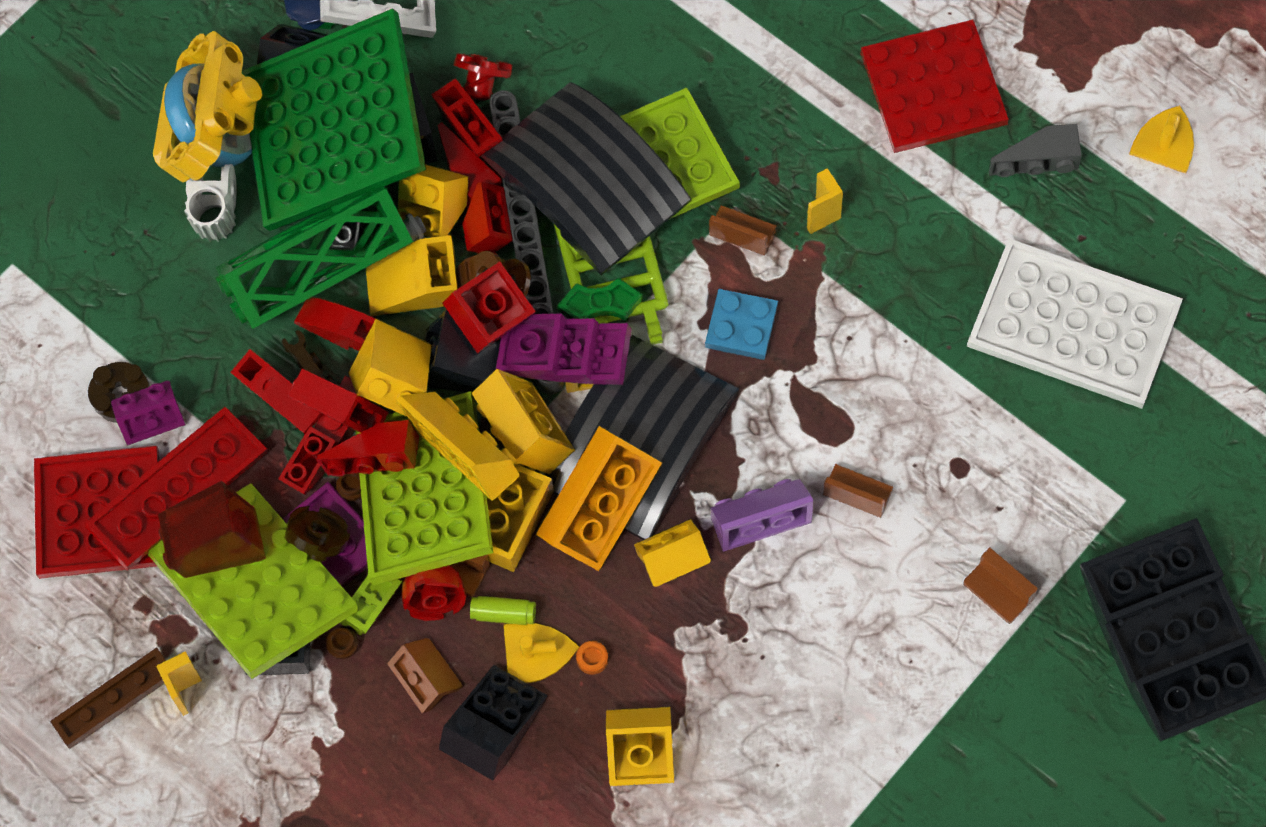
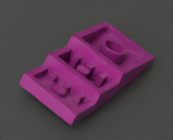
(566, 350)

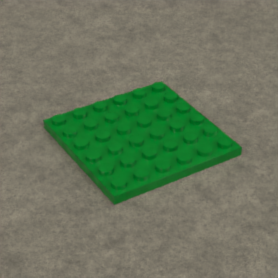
(334, 121)

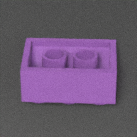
(762, 513)

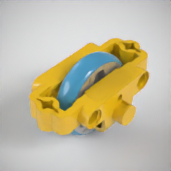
(206, 110)

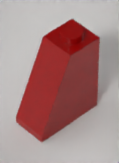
(336, 402)

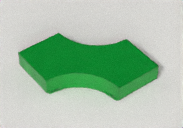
(612, 300)

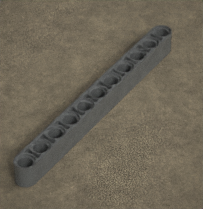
(524, 225)

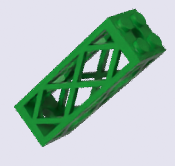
(282, 248)

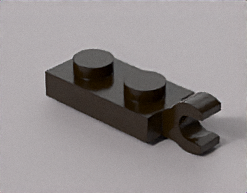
(304, 360)

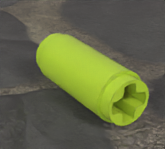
(503, 610)

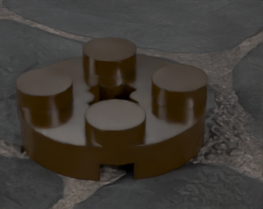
(109, 377)
(303, 532)

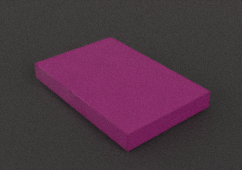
(353, 559)

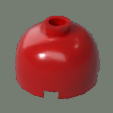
(433, 593)

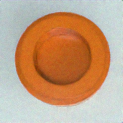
(592, 657)

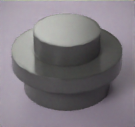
(414, 226)

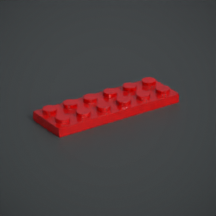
(211, 454)

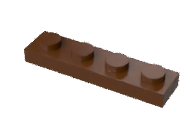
(109, 699)

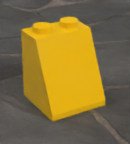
(390, 366)

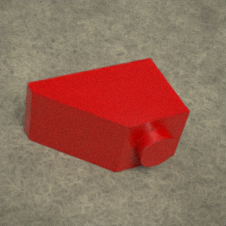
(487, 219)

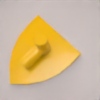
(1166, 140)
(536, 651)

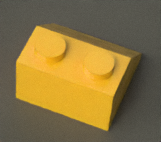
(639, 746)

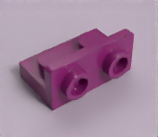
(147, 412)

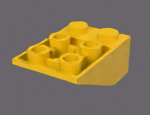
(413, 277)

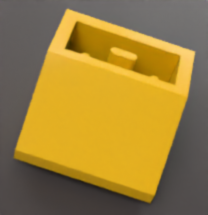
(435, 197)

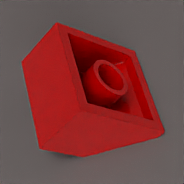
(488, 307)

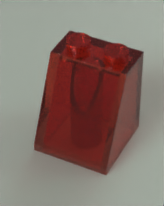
(210, 532)

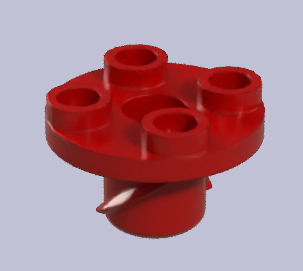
(481, 74)

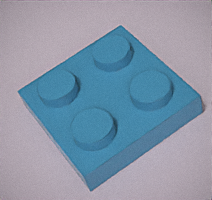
(741, 324)

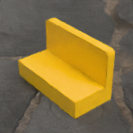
(828, 202)
(673, 553)
(179, 675)

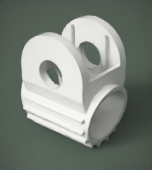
(224, 198)

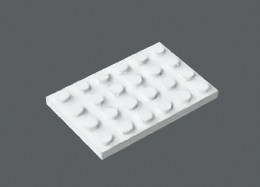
(1075, 323)

